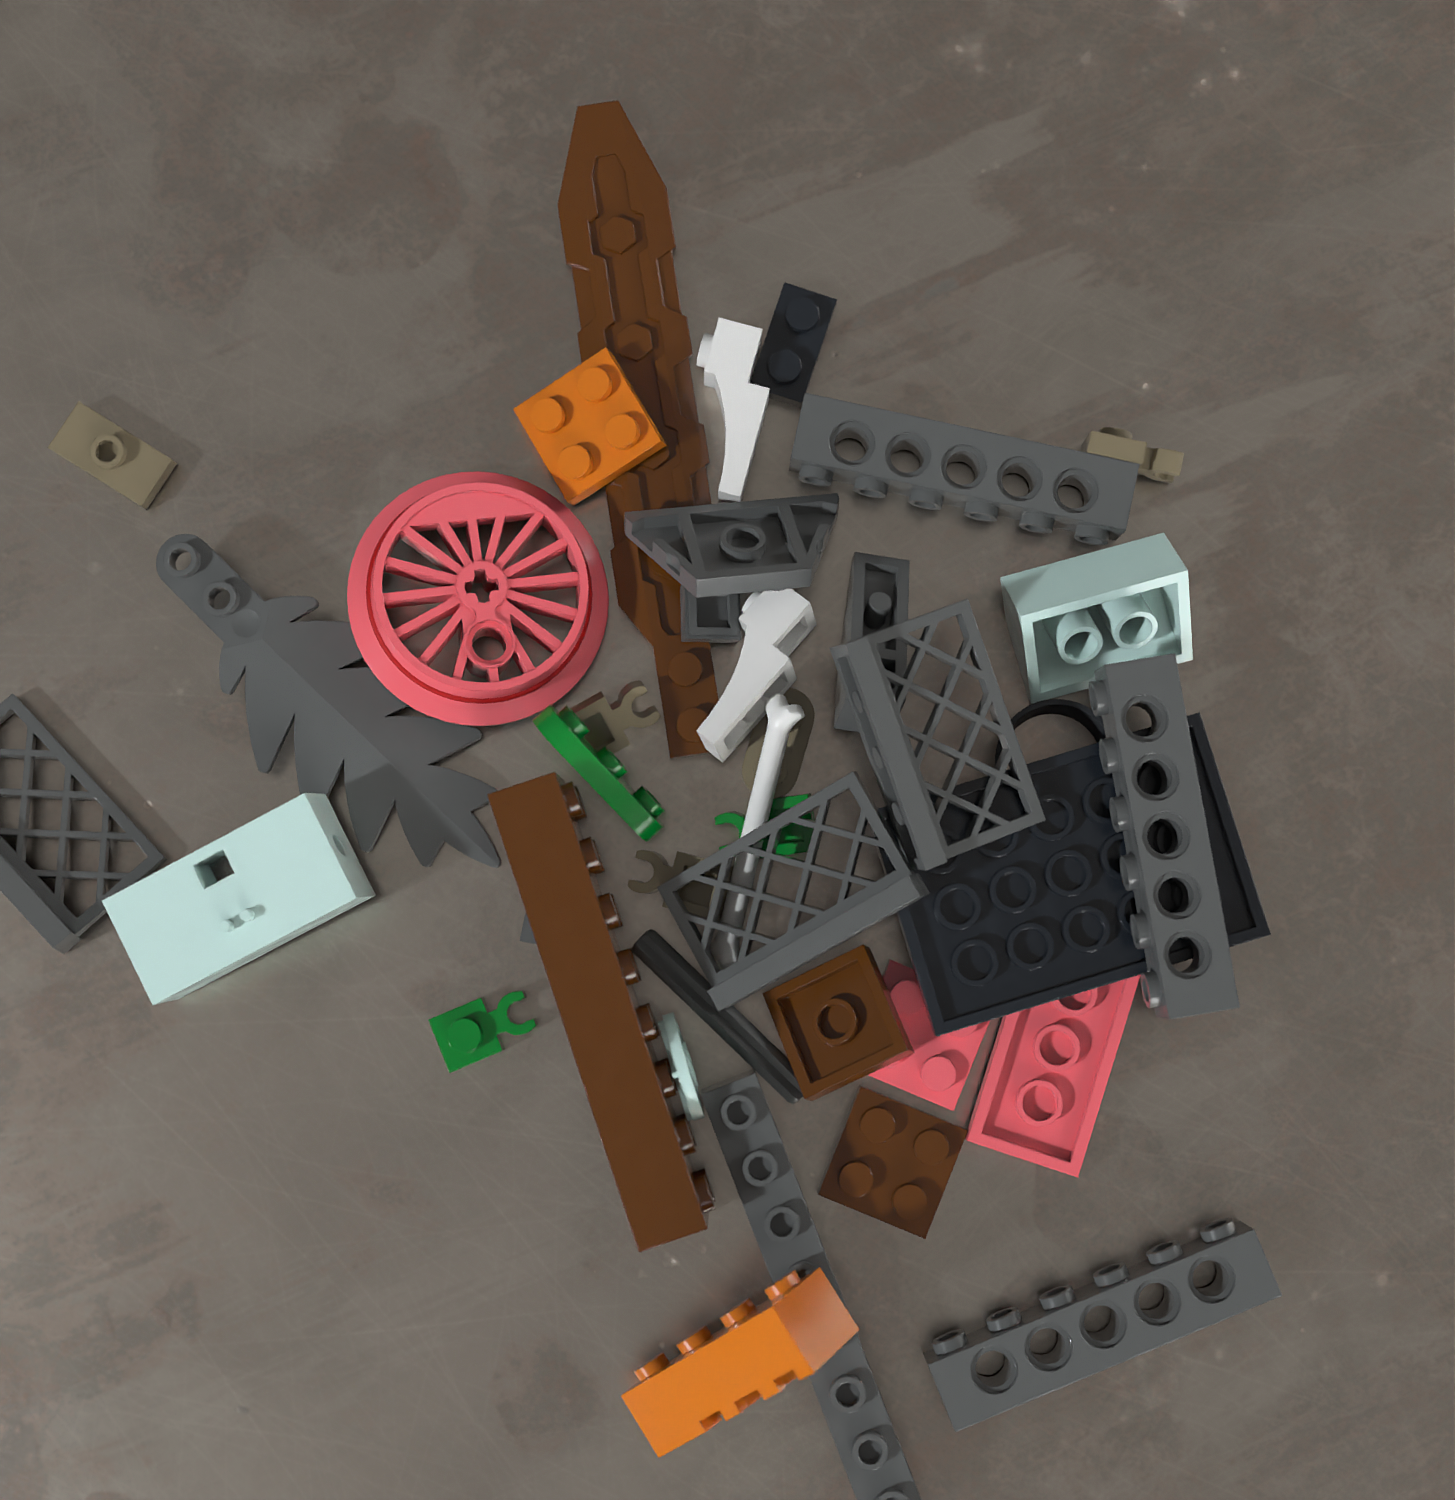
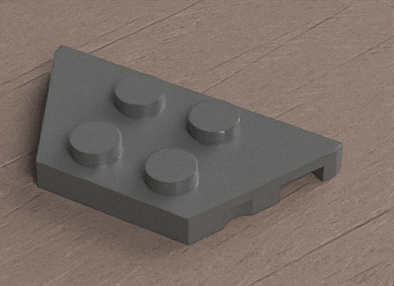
(738, 543)

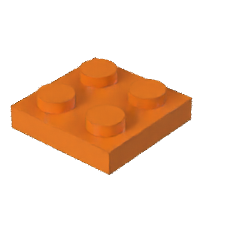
(589, 427)

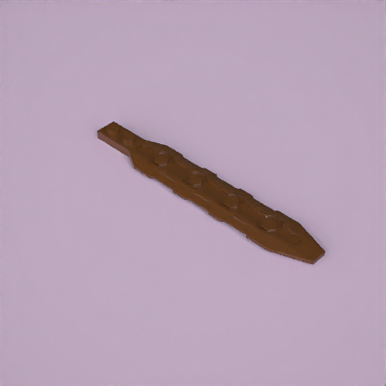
(629, 301)

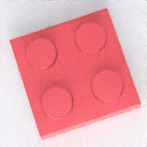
(940, 1062)

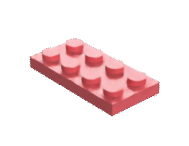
(1051, 1077)

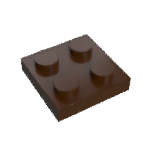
(837, 1023)
(892, 1161)

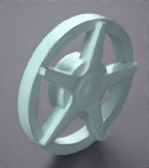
(681, 1067)

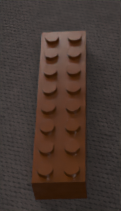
(601, 1012)

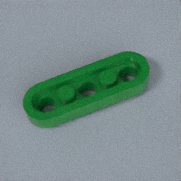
(601, 770)

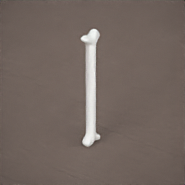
(780, 722)

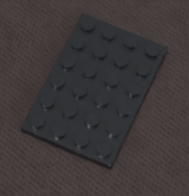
(1049, 902)

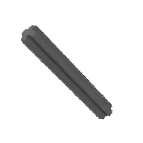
(727, 1023)

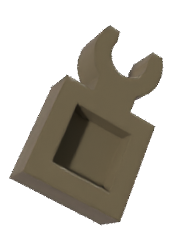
(1118, 443)
(609, 720)
(695, 895)

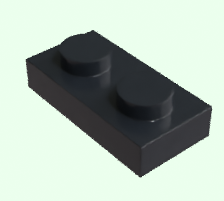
(793, 343)

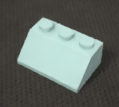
(1097, 613)

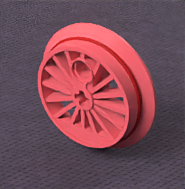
(466, 502)

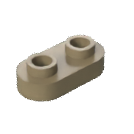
(794, 750)

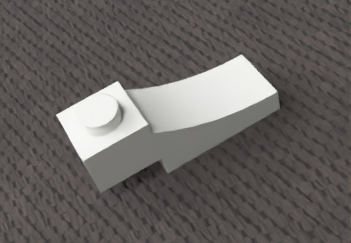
(729, 366)
(772, 629)

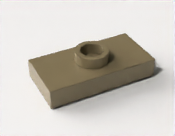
(112, 455)

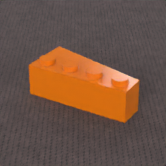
(741, 1362)

